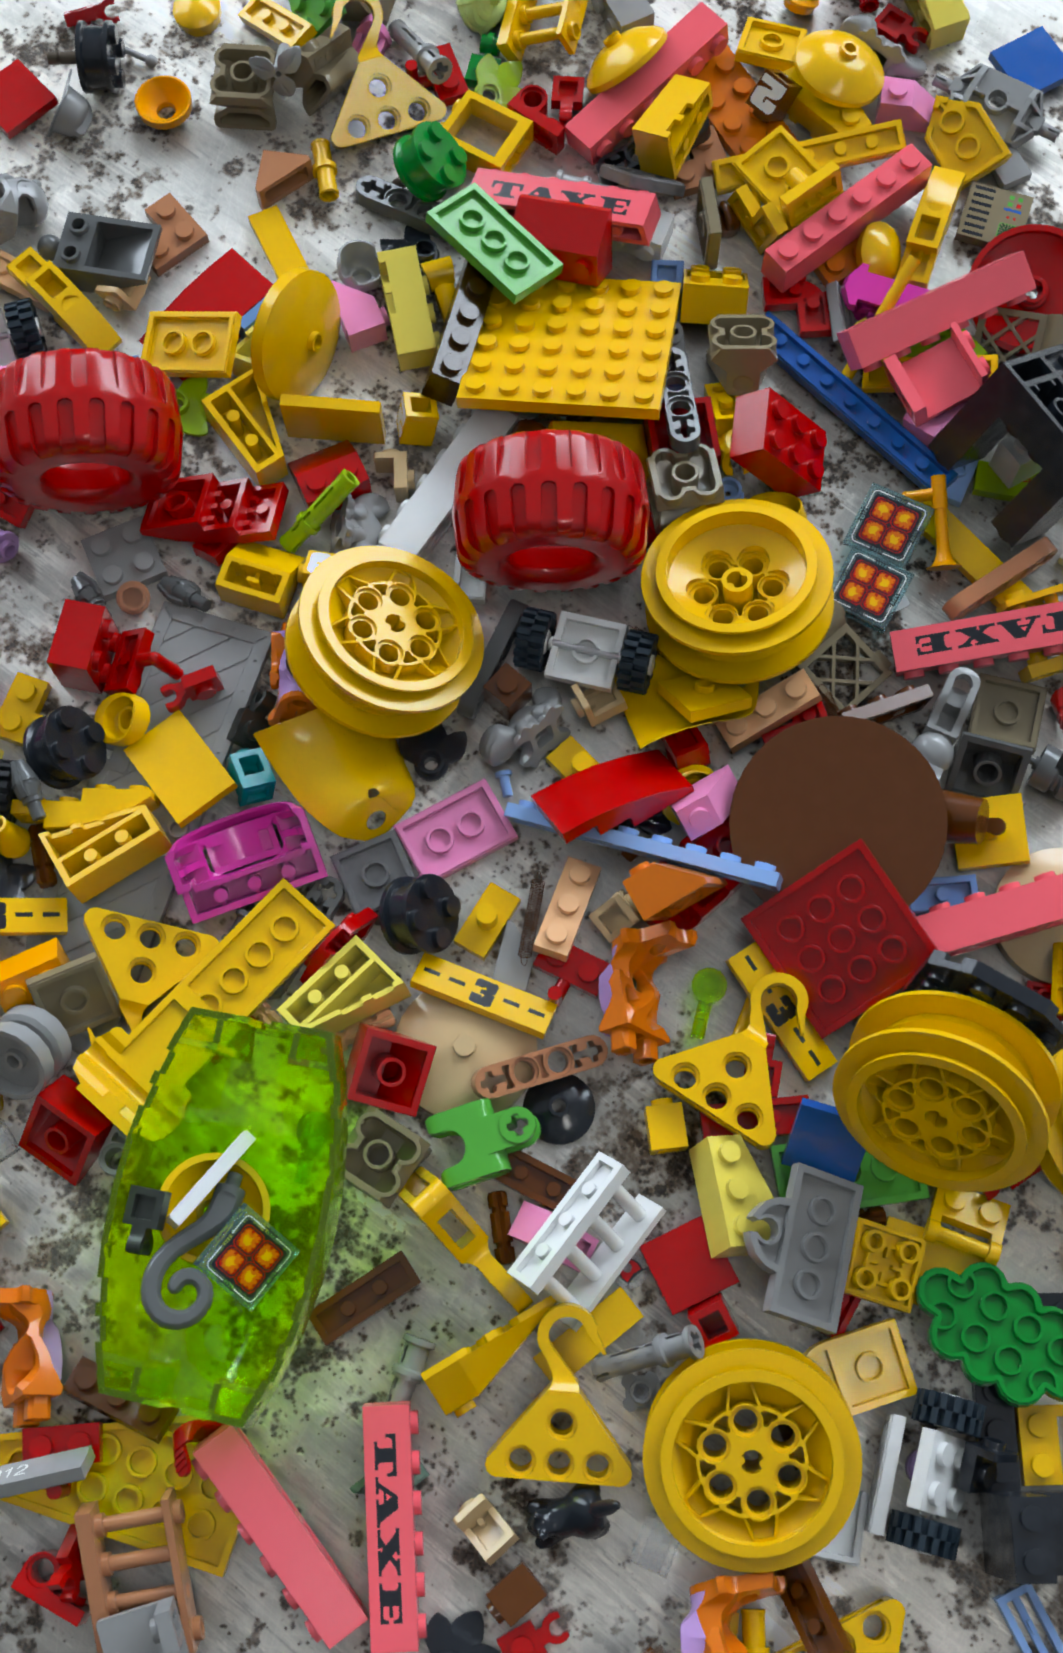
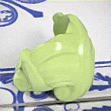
(481, 14)

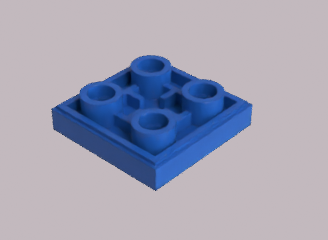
(1031, 59)
(822, 1141)

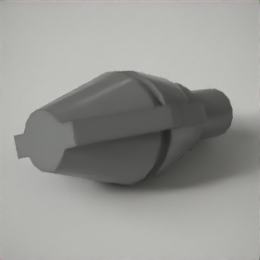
(87, 590)
(183, 593)
(27, 788)

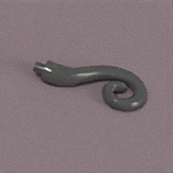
(223, 1205)

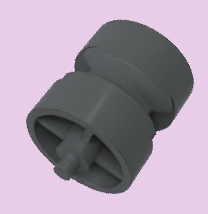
(1048, 772)

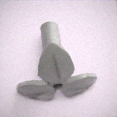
(286, 62)

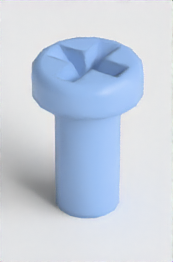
(503, 776)

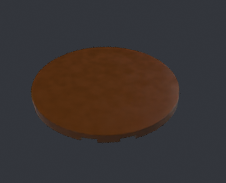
(828, 787)

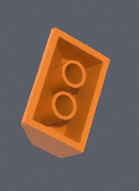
(668, 889)

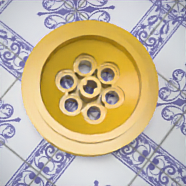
(738, 591)
(383, 641)
(948, 1091)
(780, 1389)

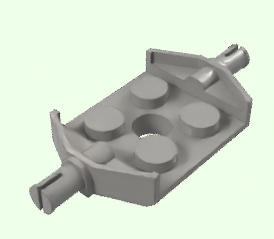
(1019, 117)

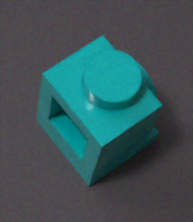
(252, 775)

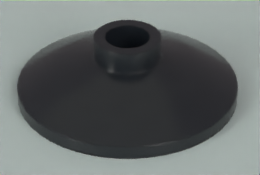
(573, 1121)

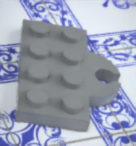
(807, 1247)

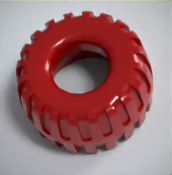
(88, 431)
(550, 511)

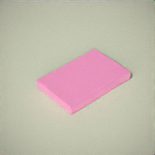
(456, 831)

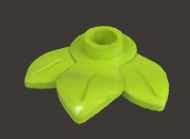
(498, 79)
(192, 412)

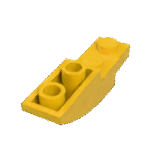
(932, 222)
(63, 301)
(93, 805)

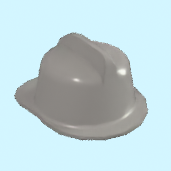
(73, 113)

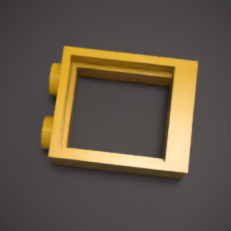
(517, 125)

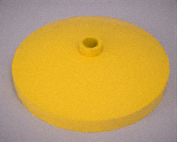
(295, 333)

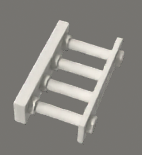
(568, 1224)

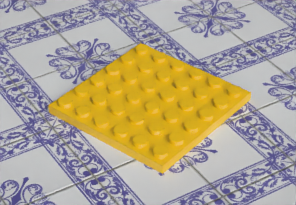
(575, 350)

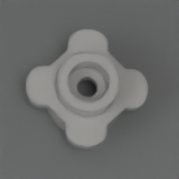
(632, 1384)

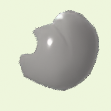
(359, 265)

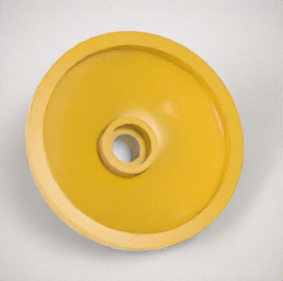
(624, 56)
(839, 68)
(186, 1176)

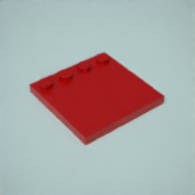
(841, 936)

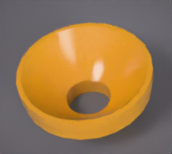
(161, 93)

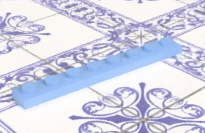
(660, 849)

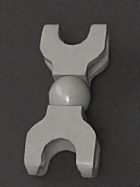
(947, 720)

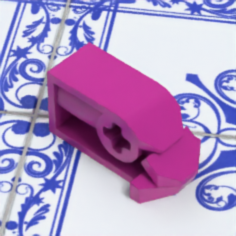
(866, 291)

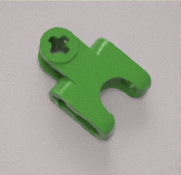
(486, 1138)

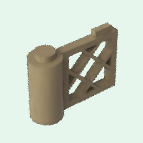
(1048, 332)
(836, 631)

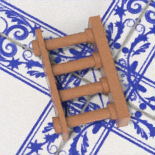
(100, 1565)

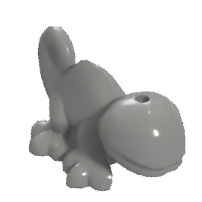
(890, 54)
(357, 522)
(531, 728)

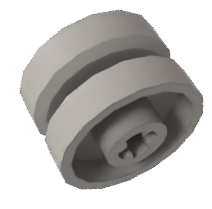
(31, 1051)

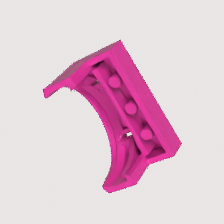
(238, 842)

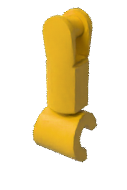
(441, 281)

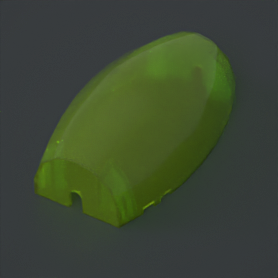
(215, 1084)

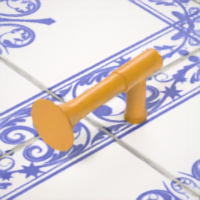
(938, 495)

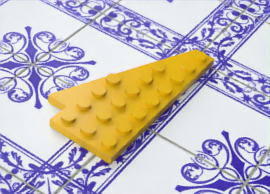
(134, 1479)

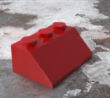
(573, 233)

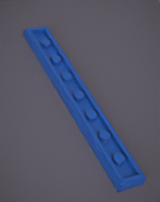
(856, 408)

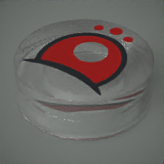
(633, 1274)

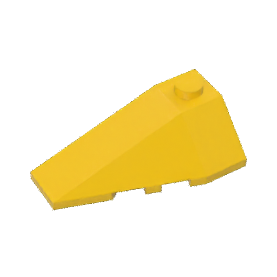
(471, 1369)

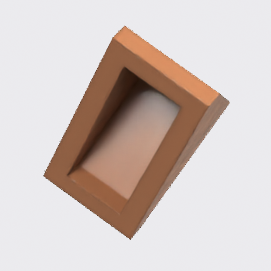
(281, 175)

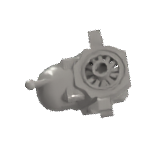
(21, 205)

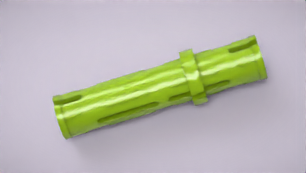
(310, 521)

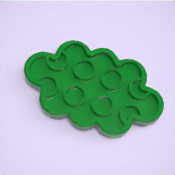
(995, 1331)

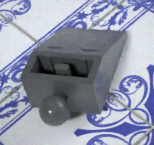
(102, 251)

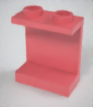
(938, 376)

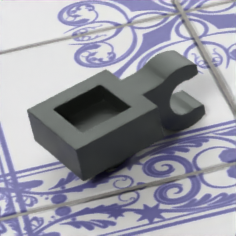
(251, 720)
(145, 1211)

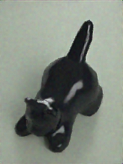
(576, 1514)

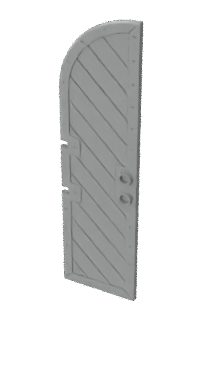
(191, 642)

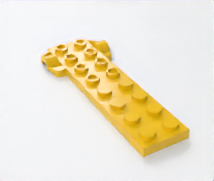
(230, 979)

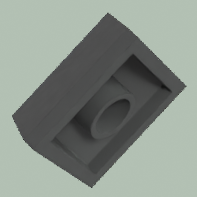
(987, 766)

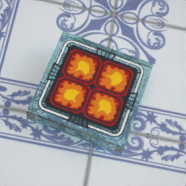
(889, 525)
(870, 588)
(247, 1257)

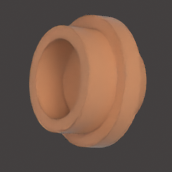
(133, 597)

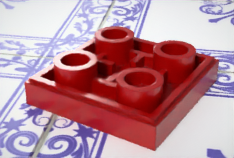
(22, 99)
(684, 1266)

